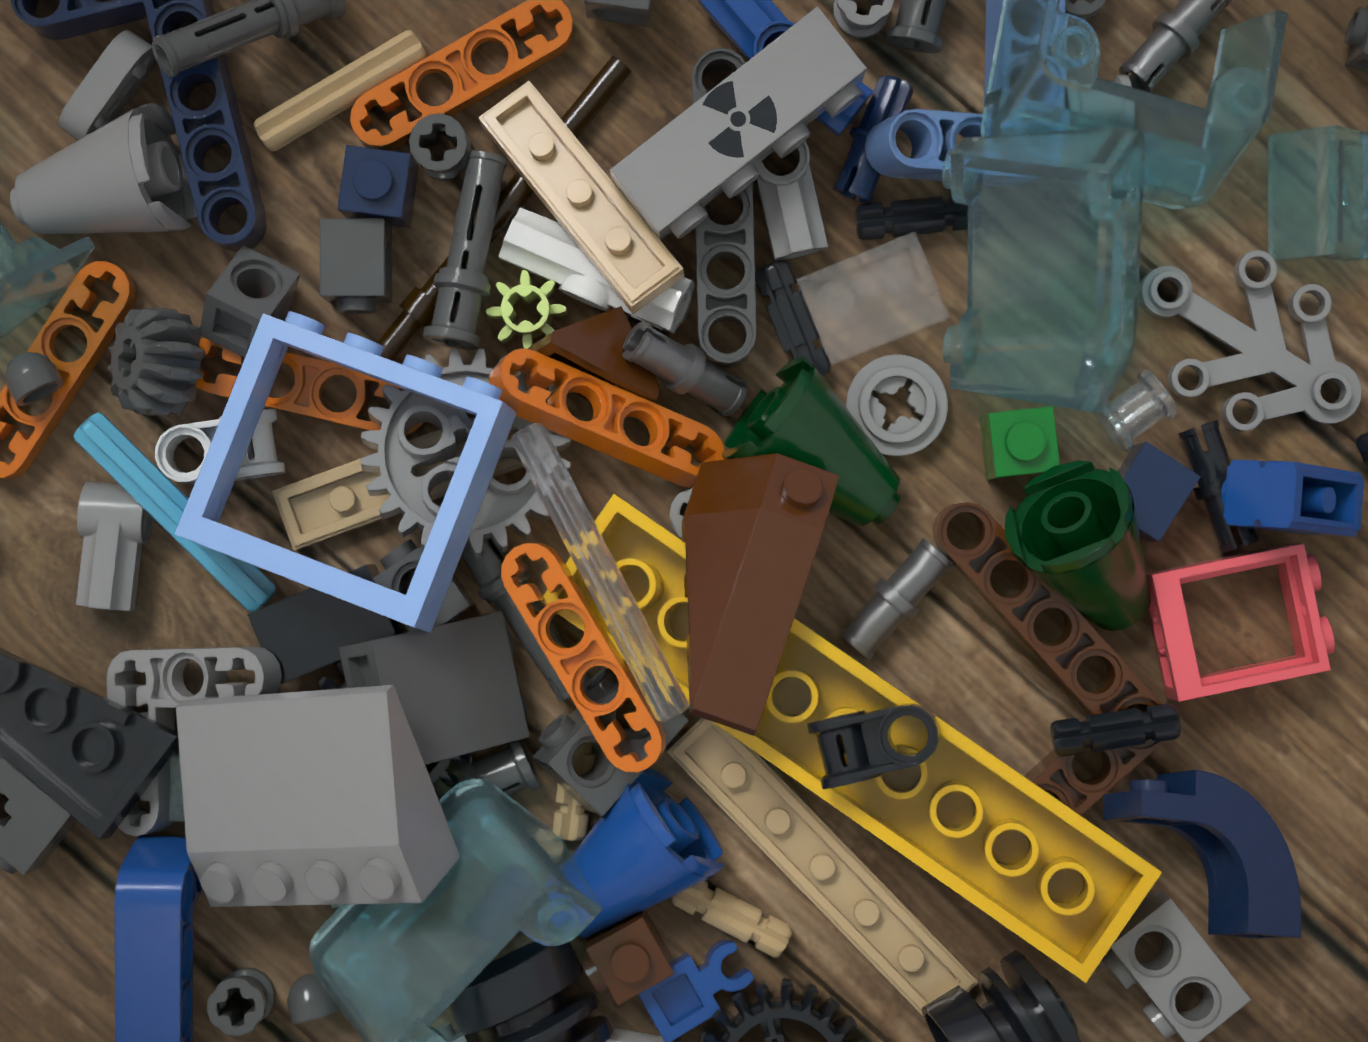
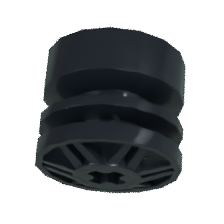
(525, 1001)
(1022, 1013)

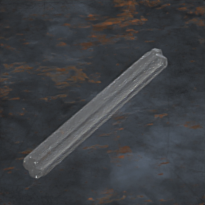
(599, 572)

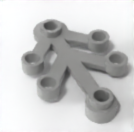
(1260, 348)

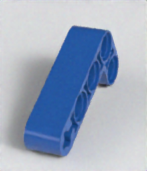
(155, 941)

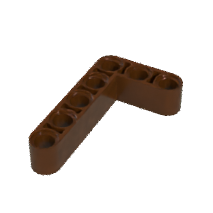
(1061, 657)

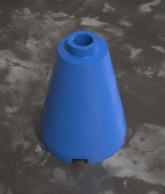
(645, 851)

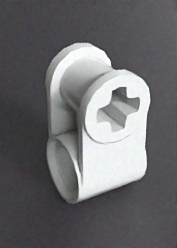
(260, 466)

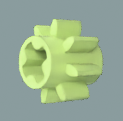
(528, 294)

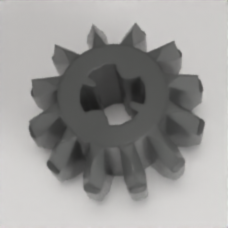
(155, 361)

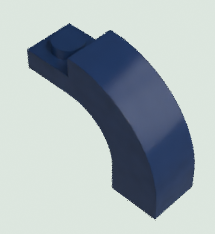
(1240, 847)

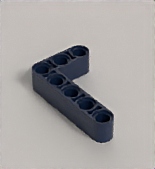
(194, 129)

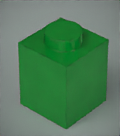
(1019, 442)

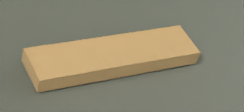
(581, 197)
(340, 500)

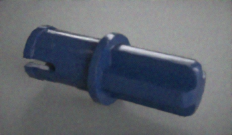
(857, 175)

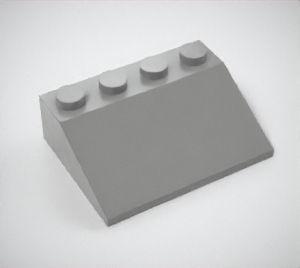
(309, 800)

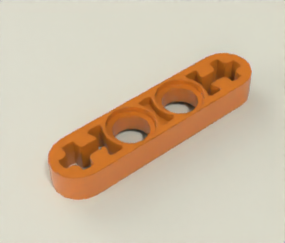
(457, 64)
(73, 373)
(307, 391)
(610, 408)
(574, 662)

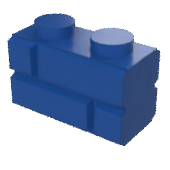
(1293, 497)

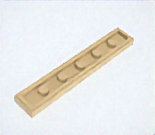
(820, 864)

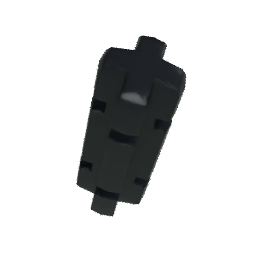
(909, 216)
(790, 314)
(1115, 729)

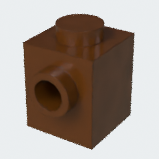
(627, 958)

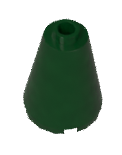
(815, 427)
(1083, 542)

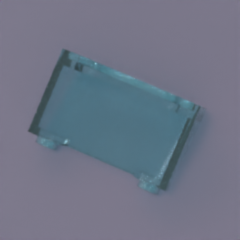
(1048, 263)
(407, 962)

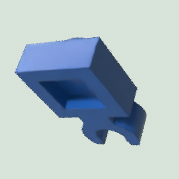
(687, 995)

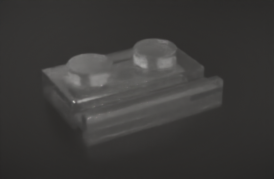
(872, 298)

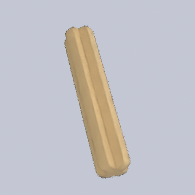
(337, 91)

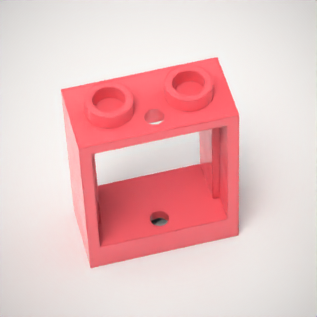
(1173, 639)

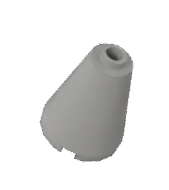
(110, 181)

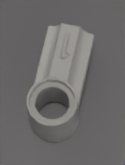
(792, 209)
(112, 546)

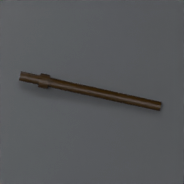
(420, 303)

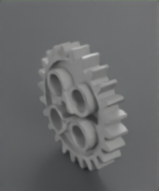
(503, 505)

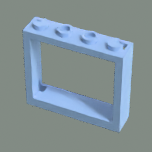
(457, 512)

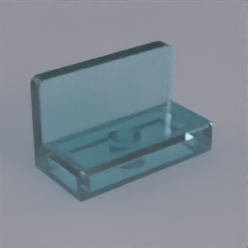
(1318, 194)

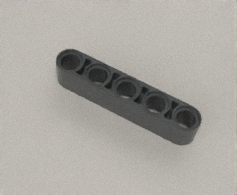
(725, 241)

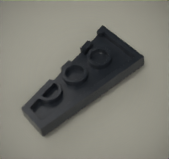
(78, 744)

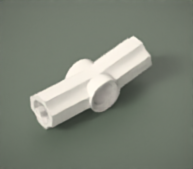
(550, 253)

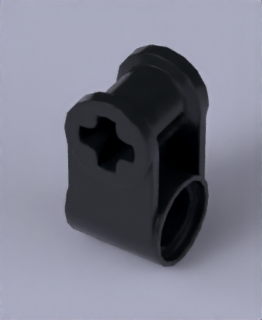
(868, 744)

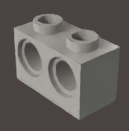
(1182, 961)

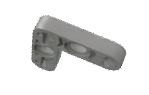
(166, 690)

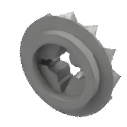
(925, 396)

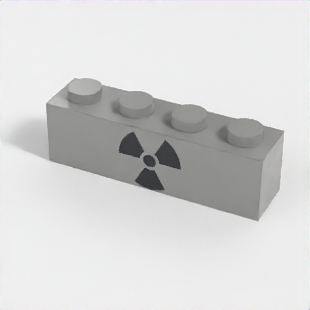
(740, 124)

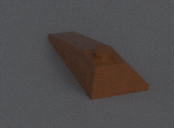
(747, 563)

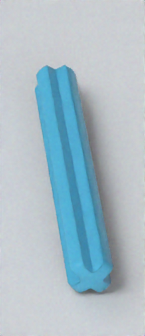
(166, 505)

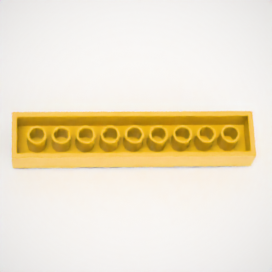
(953, 815)

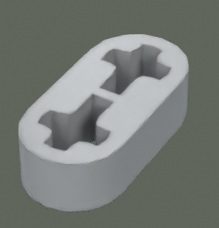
(108, 85)

